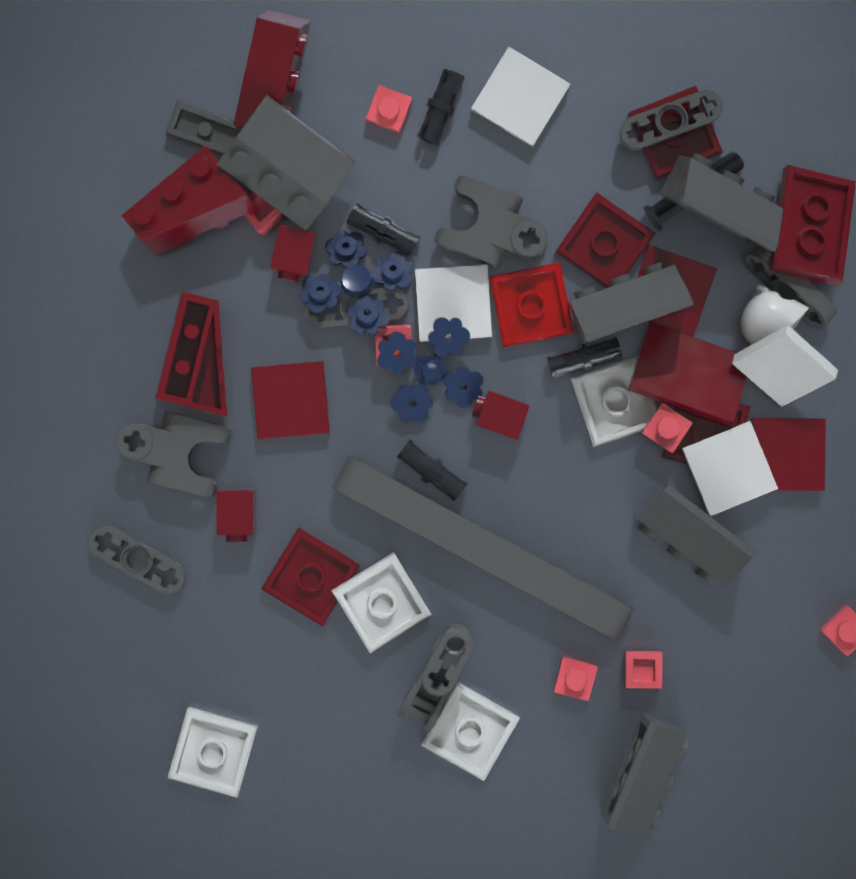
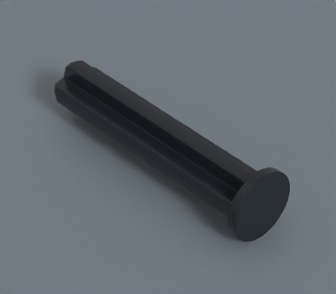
(666, 209)

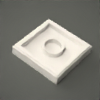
(520, 97)
(454, 293)
(785, 366)
(607, 404)
(729, 468)
(381, 602)
(470, 731)
(212, 752)

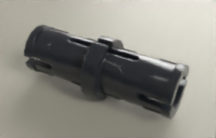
(440, 106)
(383, 229)
(584, 358)
(412, 453)

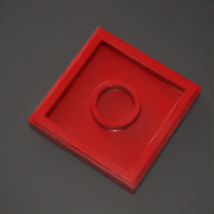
(531, 304)

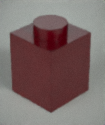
(293, 253)
(500, 414)
(236, 514)

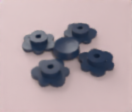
(357, 282)
(430, 369)

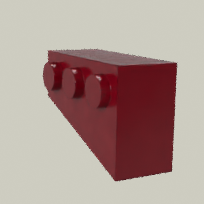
(272, 62)
(188, 203)
(193, 358)

